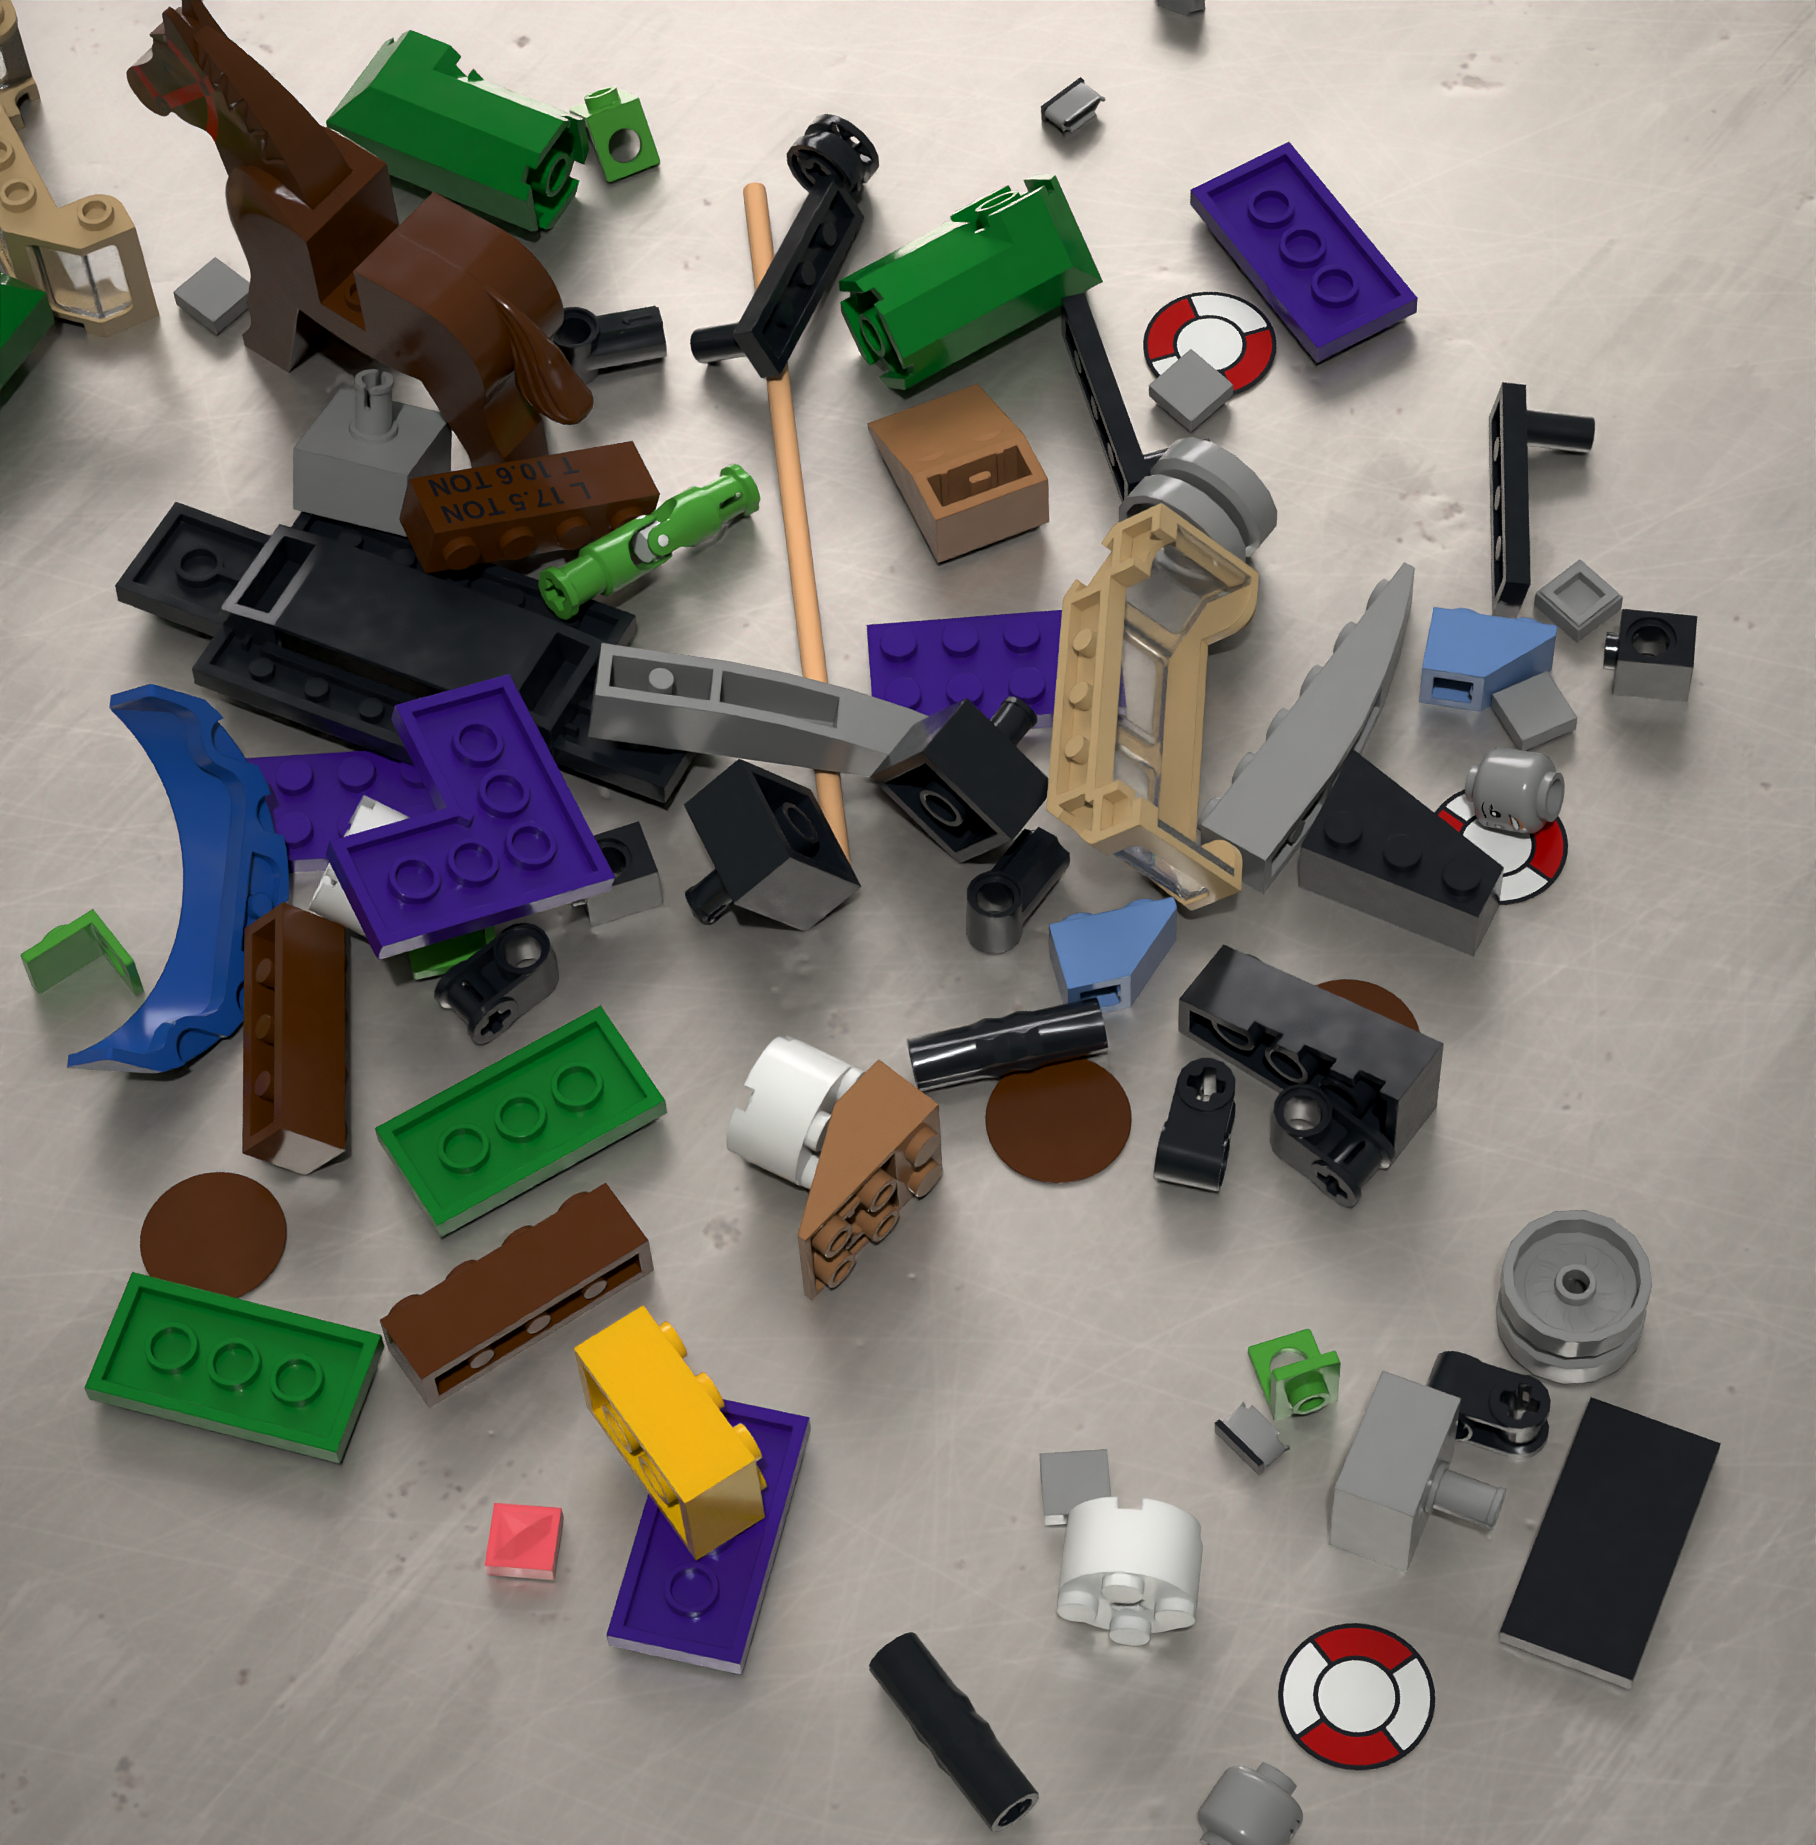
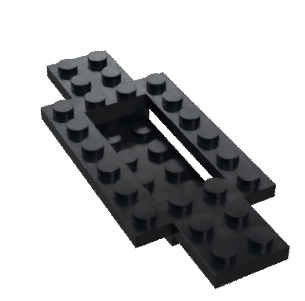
(374, 603)

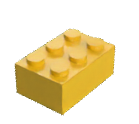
(672, 1430)

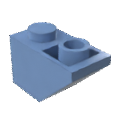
(1479, 655)
(1112, 951)

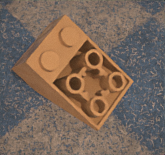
(963, 471)
(872, 1162)

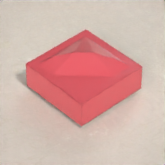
(524, 1541)

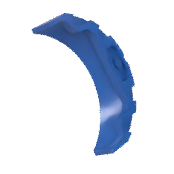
(230, 879)

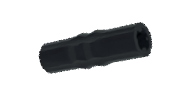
(1007, 1044)
(953, 1732)

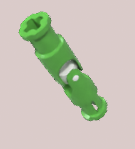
(677, 523)

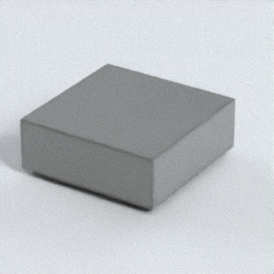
(214, 295)
(1191, 390)
(1578, 600)
(1534, 711)
(1071, 1480)

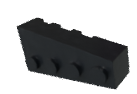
(1302, 1034)

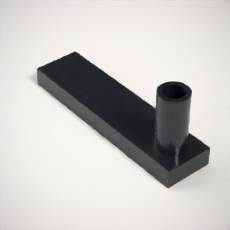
(790, 285)
(1104, 397)
(1510, 432)

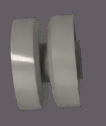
(1210, 492)
(1573, 1296)

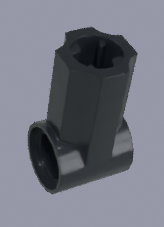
(609, 339)
(1014, 889)

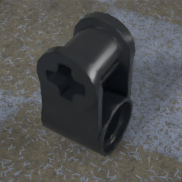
(495, 985)
(1198, 1132)
(1337, 1152)
(1491, 1403)

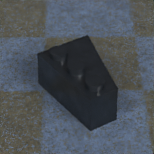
(1399, 861)

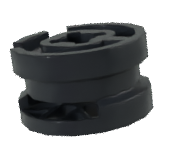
(831, 152)

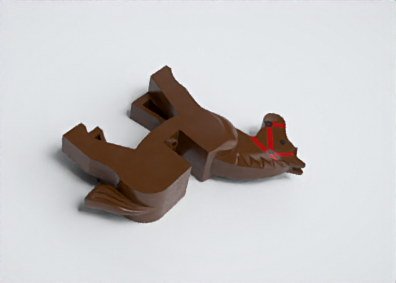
(328, 256)

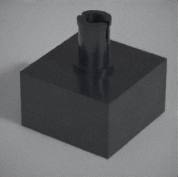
(966, 776)
(767, 849)

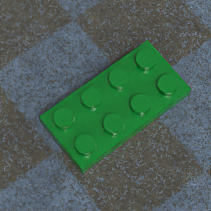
(520, 1121)
(235, 1367)

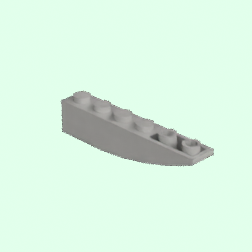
(741, 712)
(1306, 747)

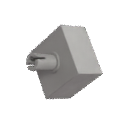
(364, 452)
(1403, 1473)

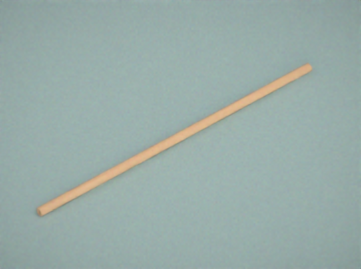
(794, 512)

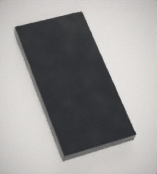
(1609, 1543)

